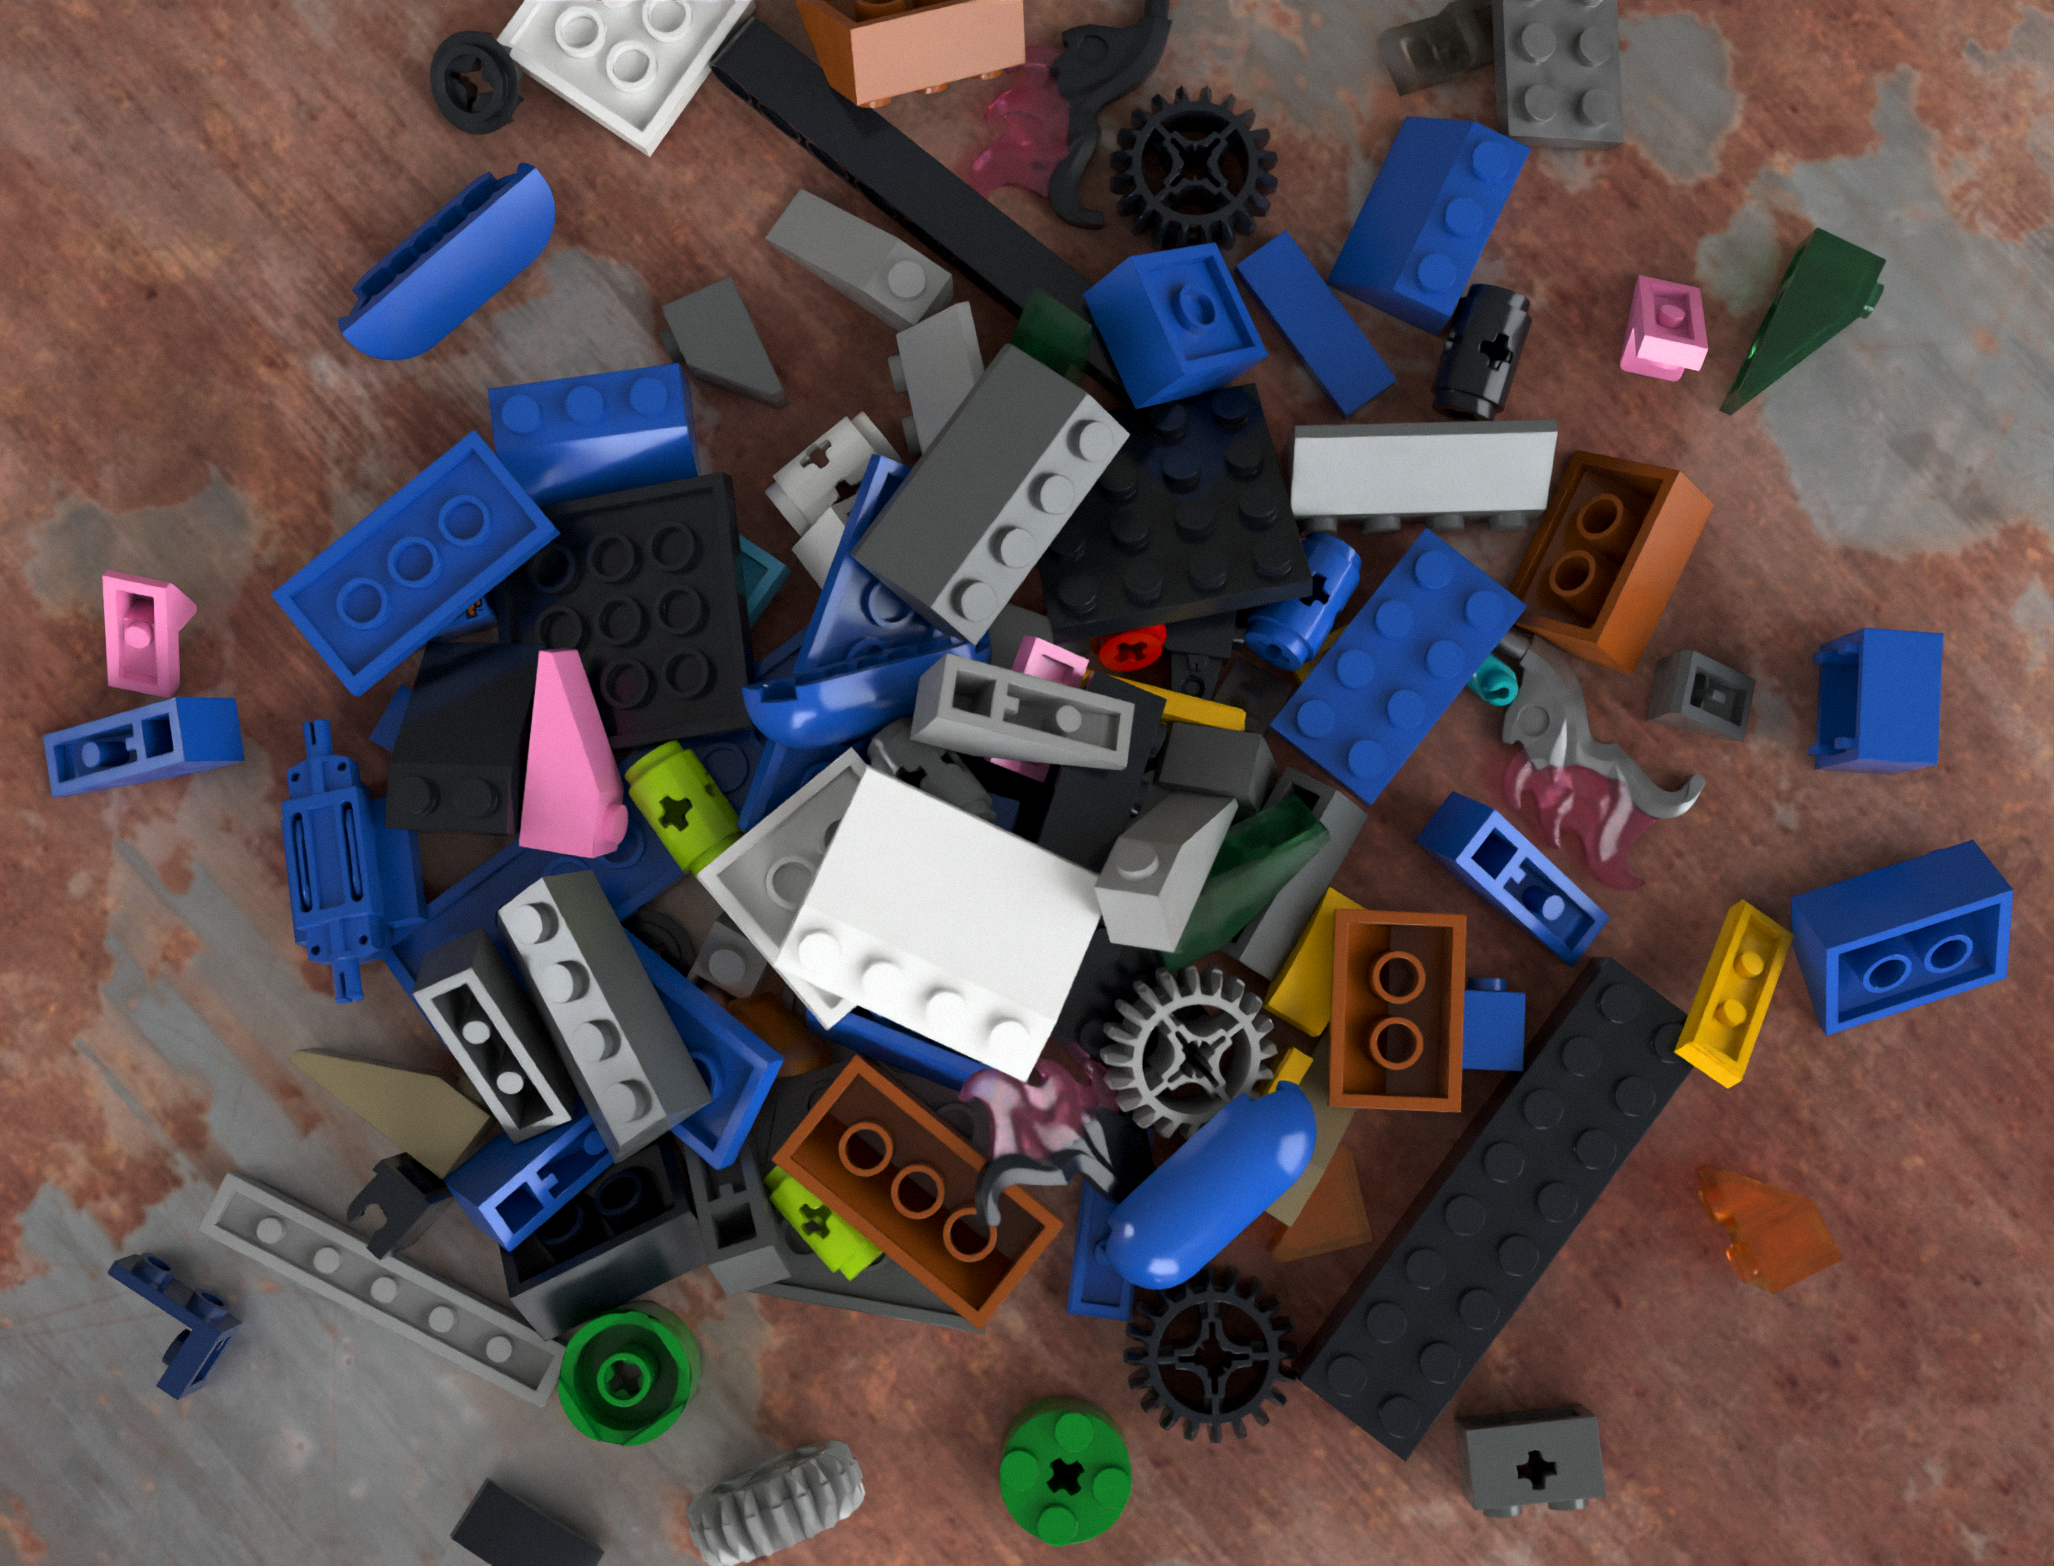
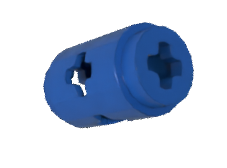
(1293, 632)

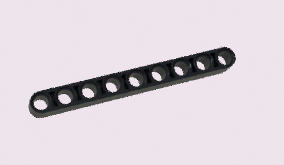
(904, 182)

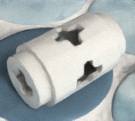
(809, 491)

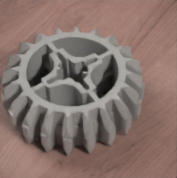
(1210, 1038)
(775, 1503)

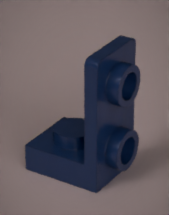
(192, 1352)

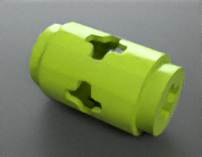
(660, 790)
(836, 1242)

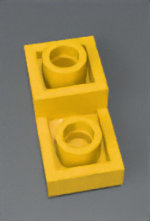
(1304, 983)

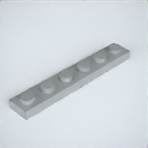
(387, 1290)

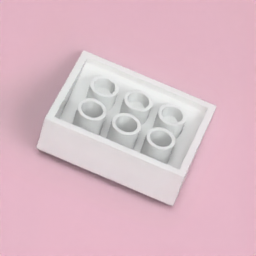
(944, 924)

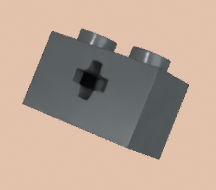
(1499, 1441)

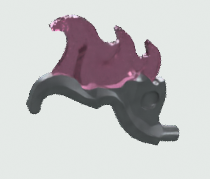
(1571, 775)

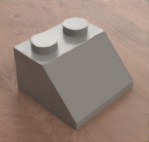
(937, 369)

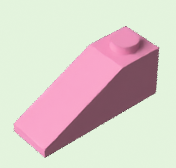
(571, 773)

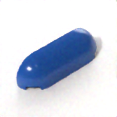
(451, 265)
(851, 695)
(1212, 1188)

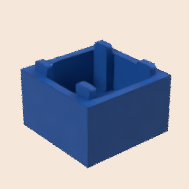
(1174, 324)
(1878, 702)

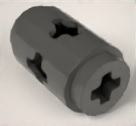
(929, 769)

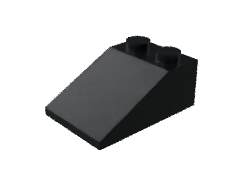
(465, 740)

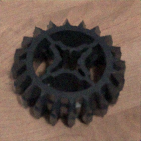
(1162, 135)
(1239, 1354)

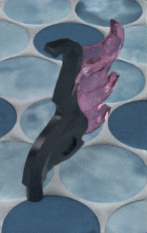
(1057, 107)
(1055, 1132)

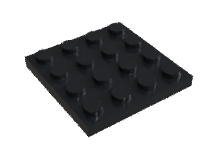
(1177, 523)
(650, 602)

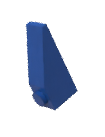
(144, 745)
(1512, 876)
(520, 1185)

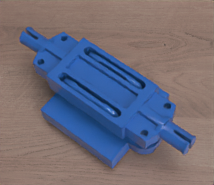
(343, 866)

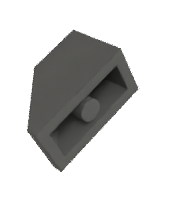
(721, 343)

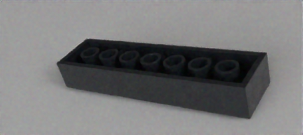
(1498, 1207)

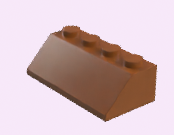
(911, 1190)

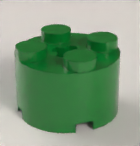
(635, 1409)
(1058, 1507)

